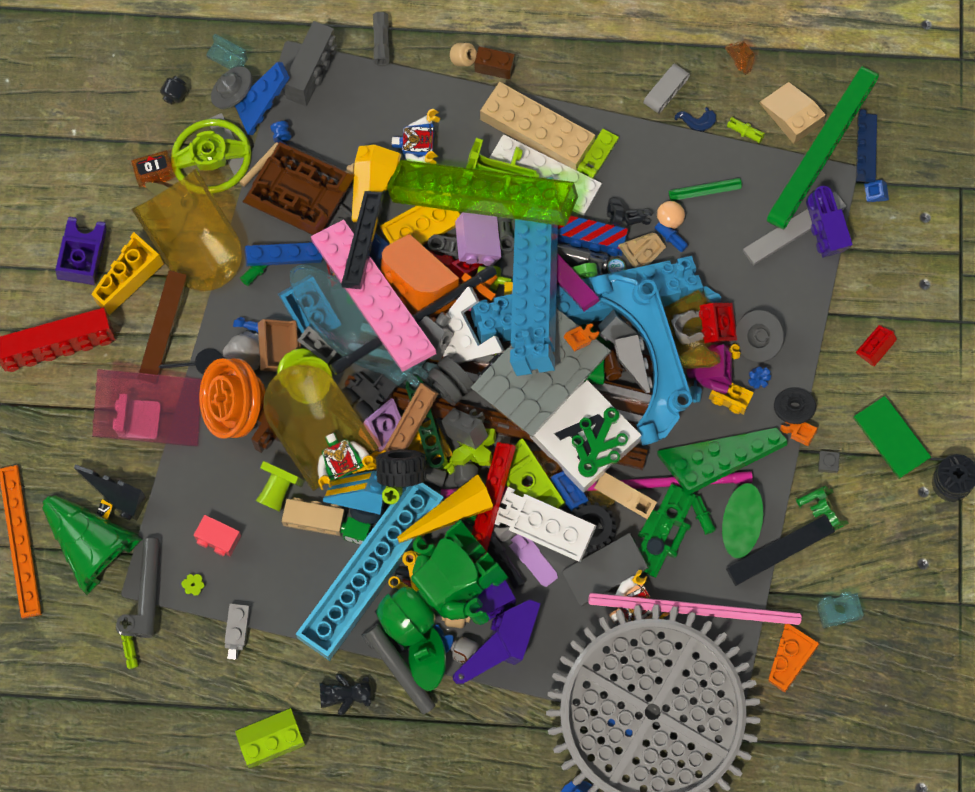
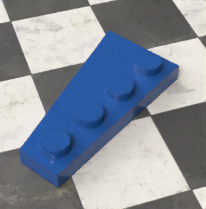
(261, 96)

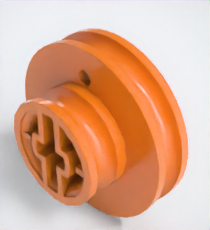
(230, 398)

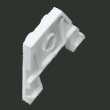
(464, 344)

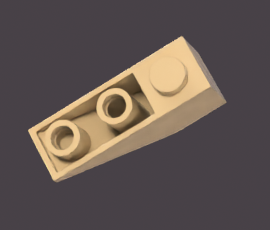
(625, 495)

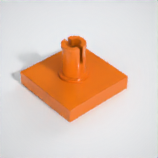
(482, 290)

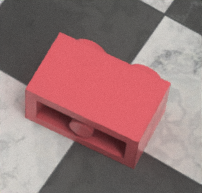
(217, 535)

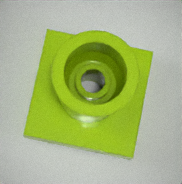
(276, 486)

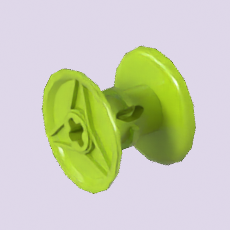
(303, 357)

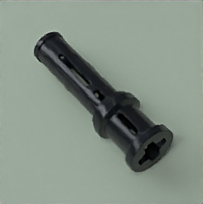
(498, 550)

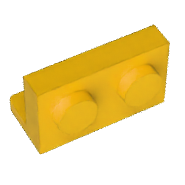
(735, 406)

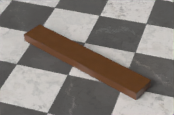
(163, 323)

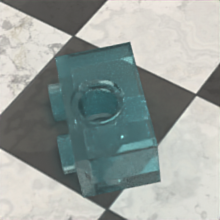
(830, 617)

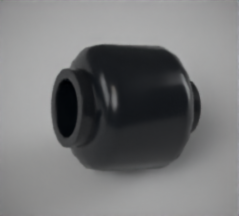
(173, 90)

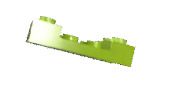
(525, 464)

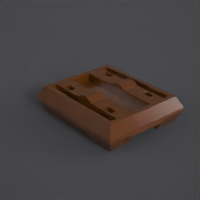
(299, 190)

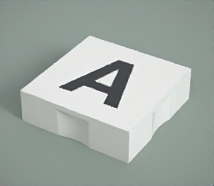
(557, 433)

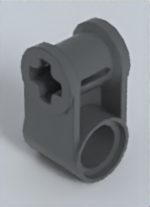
(447, 246)

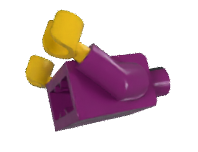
(719, 376)

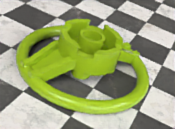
(220, 151)

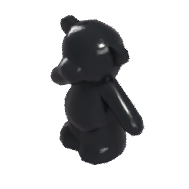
(345, 693)

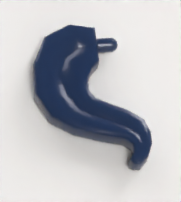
(702, 124)

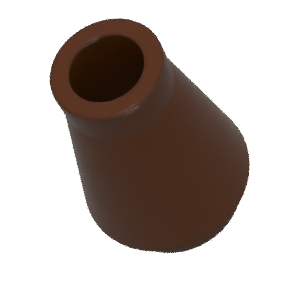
(612, 368)

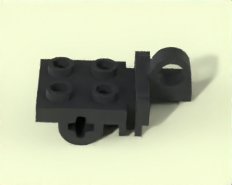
(366, 395)

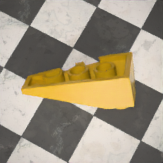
(372, 172)

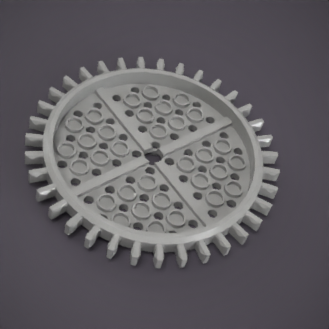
(723, 678)

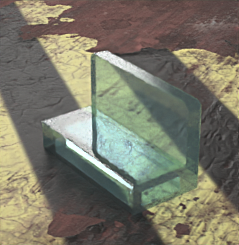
(226, 53)

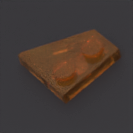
(741, 55)

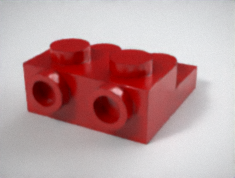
(718, 322)

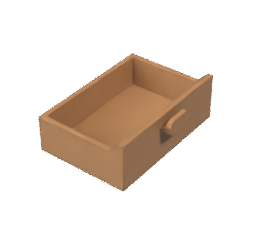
(275, 341)

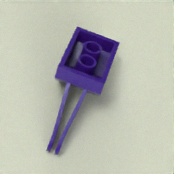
(507, 641)

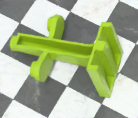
(479, 162)

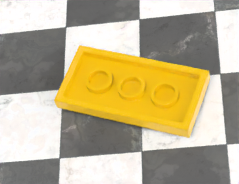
(420, 224)

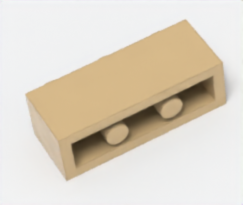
(313, 516)

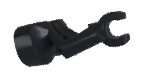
(618, 213)

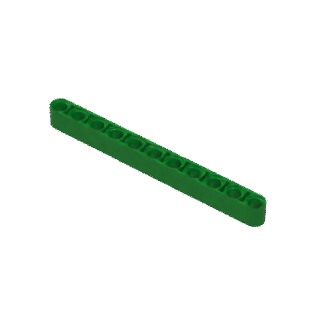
(822, 148)

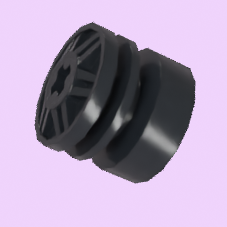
(948, 485)

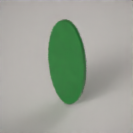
(742, 520)
(428, 661)

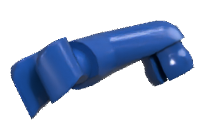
(251, 325)

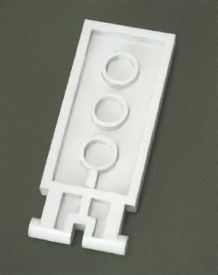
(545, 524)

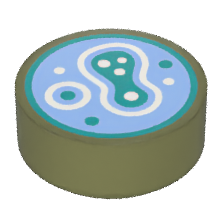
(615, 265)

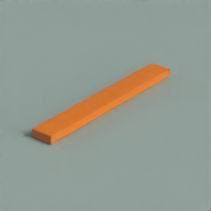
(20, 542)

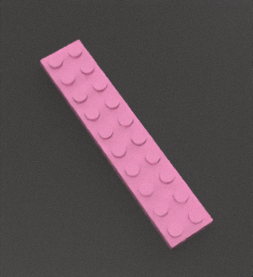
(376, 300)

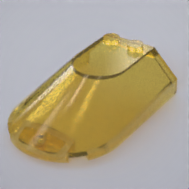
(192, 233)
(305, 408)

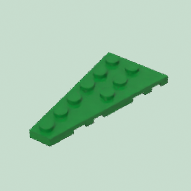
(709, 461)

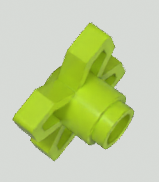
(479, 456)

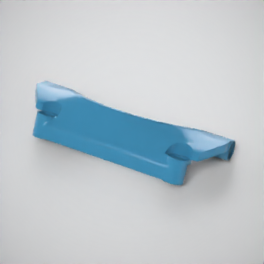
(650, 320)

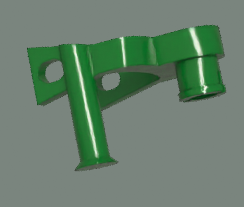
(823, 506)

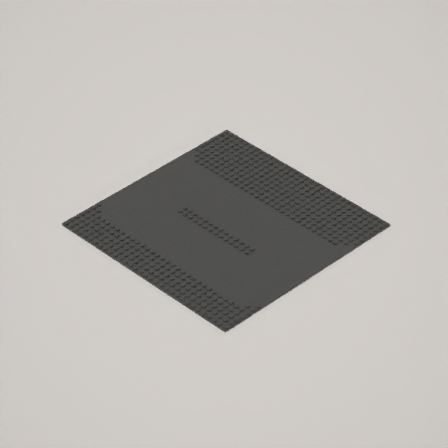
(290, 569)

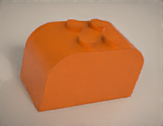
(416, 274)

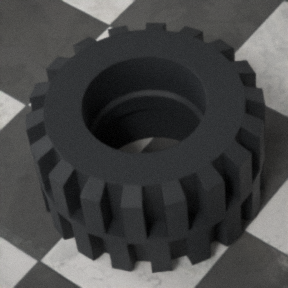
(401, 468)
(606, 520)

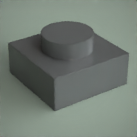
(828, 462)

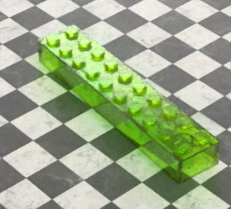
(483, 192)

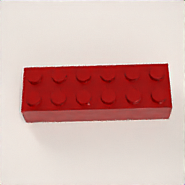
(55, 339)

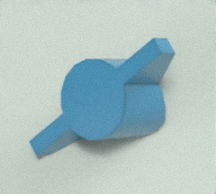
(711, 295)
(695, 392)

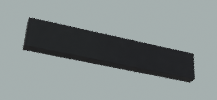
(362, 240)
(780, 550)

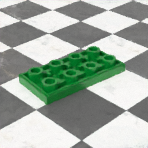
(892, 437)

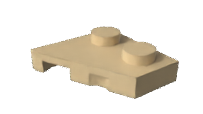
(643, 249)

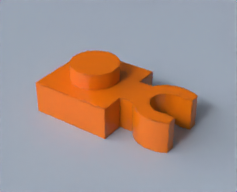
(580, 338)
(801, 432)

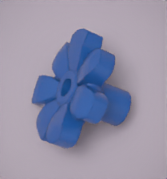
(759, 377)

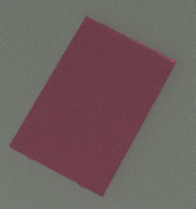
(146, 408)

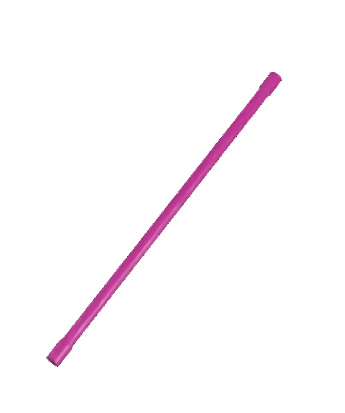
(736, 478)

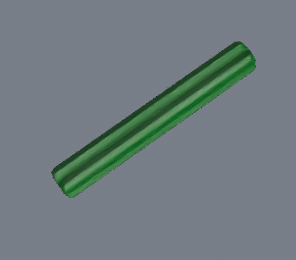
(705, 189)

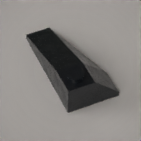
(122, 496)

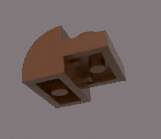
(263, 436)

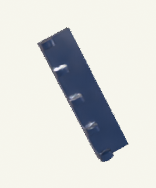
(866, 147)

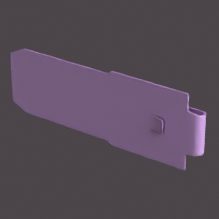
(533, 559)

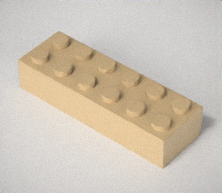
(536, 126)

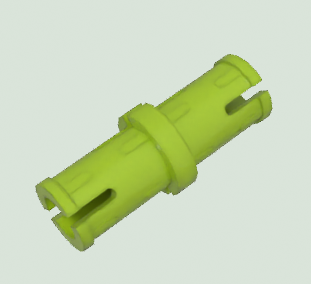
(745, 130)

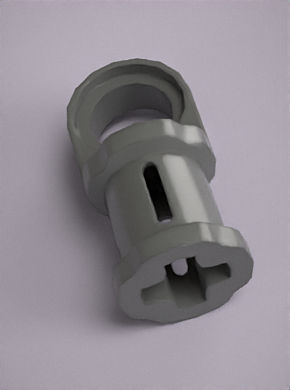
(505, 234)

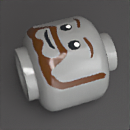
(463, 649)

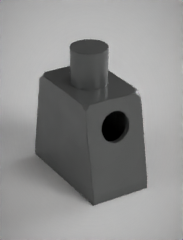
(437, 333)

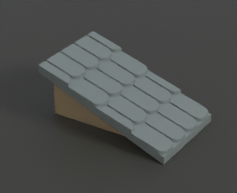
(536, 396)

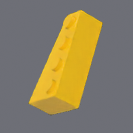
(127, 274)

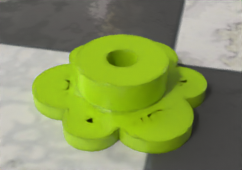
(187, 584)

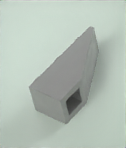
(630, 356)

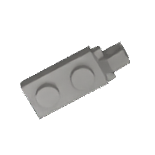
(236, 629)

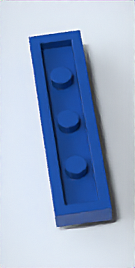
(282, 254)

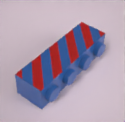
(592, 235)

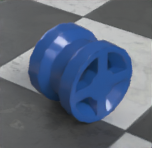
(280, 131)

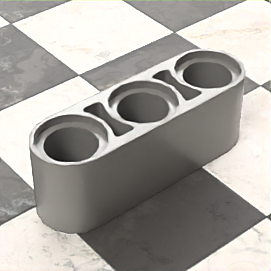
(666, 88)

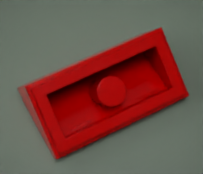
(876, 345)

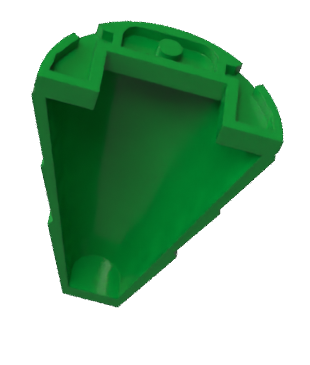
(86, 539)

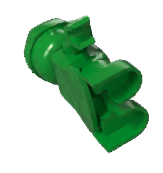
(444, 582)

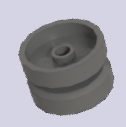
(449, 380)

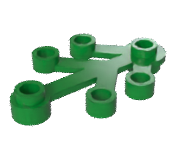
(598, 445)

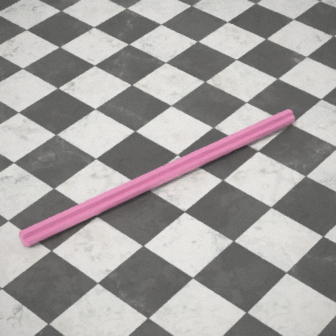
(697, 608)

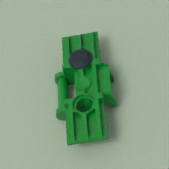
(659, 525)

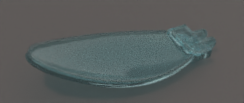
(342, 323)

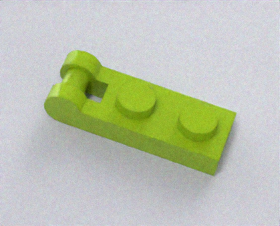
(598, 153)

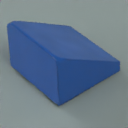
(876, 191)

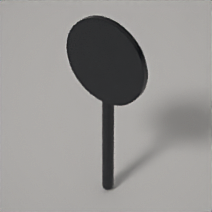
(202, 361)

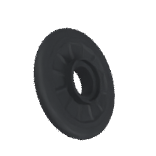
(795, 416)

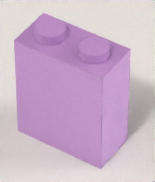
(478, 239)

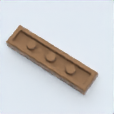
(412, 418)

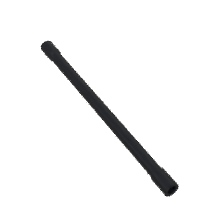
(479, 278)

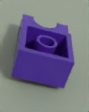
(827, 223)
(82, 247)

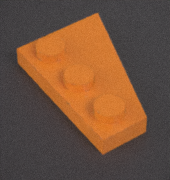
(792, 655)

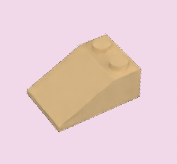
(793, 112)

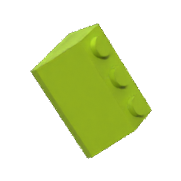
(269, 738)

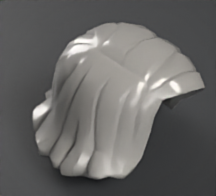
(244, 347)

